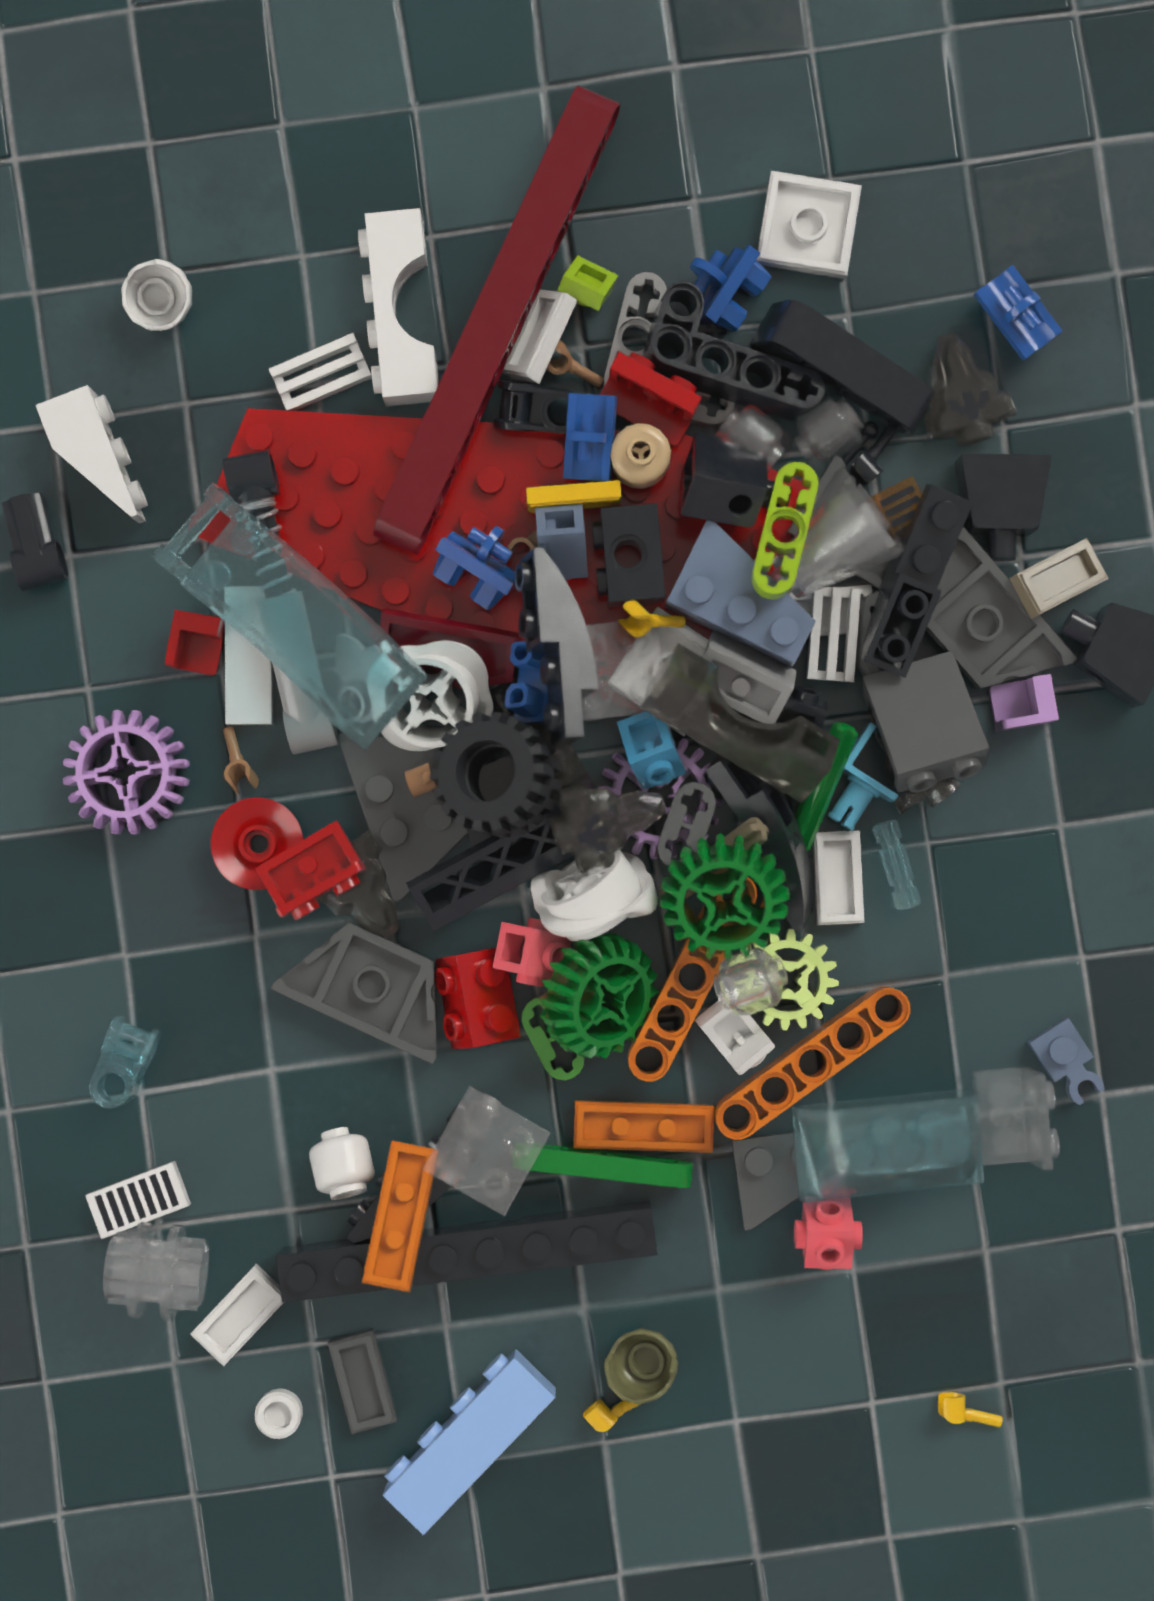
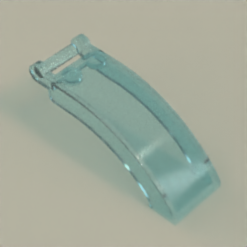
(295, 618)

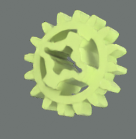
(801, 995)

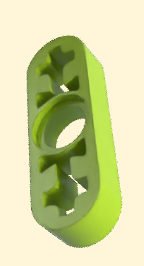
(780, 495)

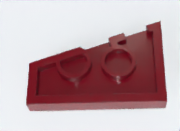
(489, 643)

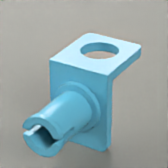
(860, 789)

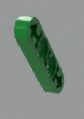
(614, 1166)

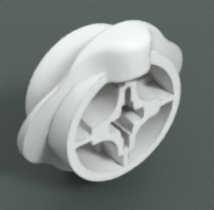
(457, 662)
(596, 900)

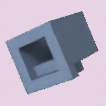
(563, 538)

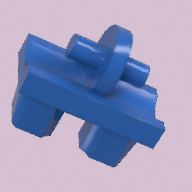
(737, 271)
(1018, 312)
(589, 437)
(462, 555)
(528, 695)

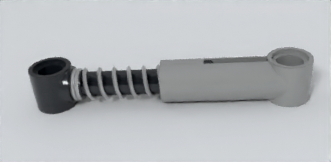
(253, 485)

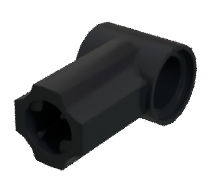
(36, 553)

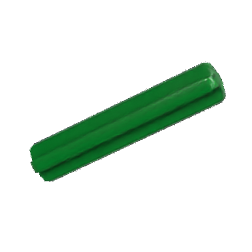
(813, 809)

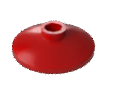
(237, 828)

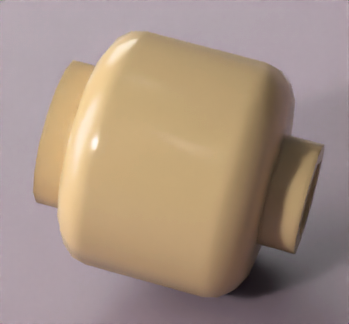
(640, 472)

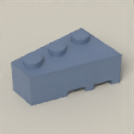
(719, 595)

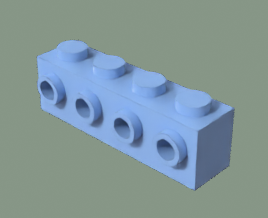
(468, 1441)

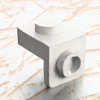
(735, 1037)

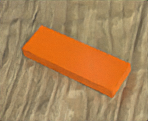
(643, 1126)
(399, 1218)

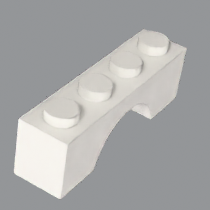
(395, 252)

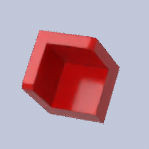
(195, 643)

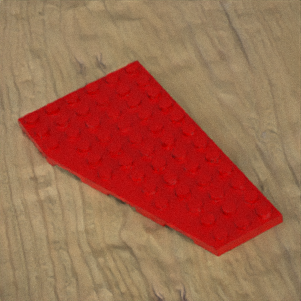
(342, 467)

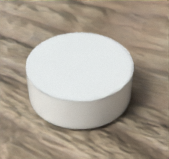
(278, 1413)

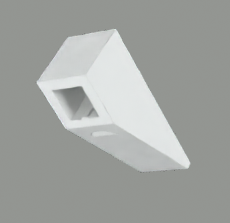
(81, 435)

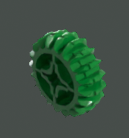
(753, 920)
(598, 995)

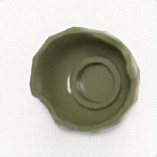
(641, 1366)

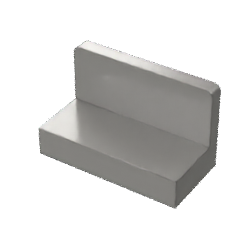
(750, 679)

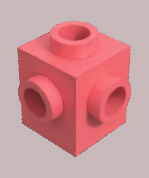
(528, 951)
(828, 1234)

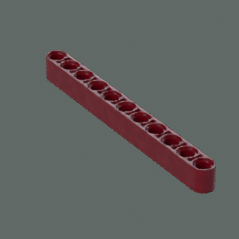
(496, 320)

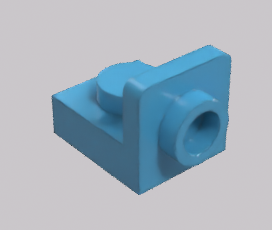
(650, 750)

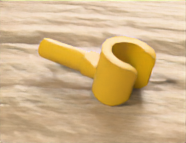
(641, 621)
(952, 1407)
(603, 1417)

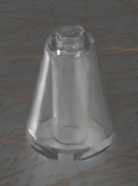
(841, 541)

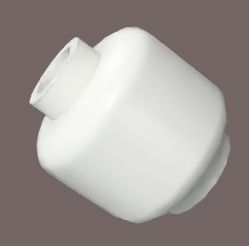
(341, 1164)

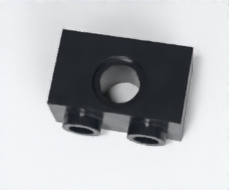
(635, 527)

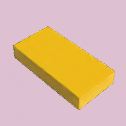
(588, 494)

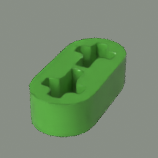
(543, 1045)

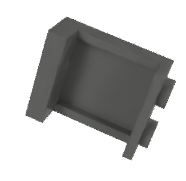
(927, 723)

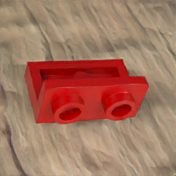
(651, 397)
(310, 870)
(476, 1000)

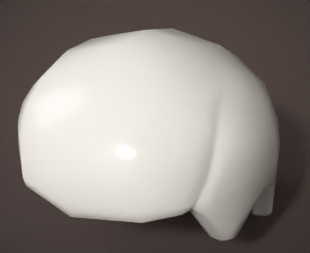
(156, 295)

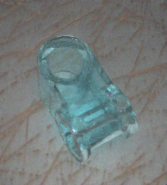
(124, 1060)

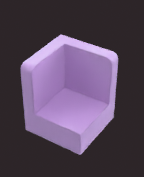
(1023, 703)

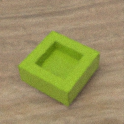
(588, 283)

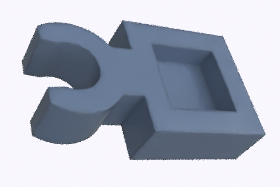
(1063, 1055)

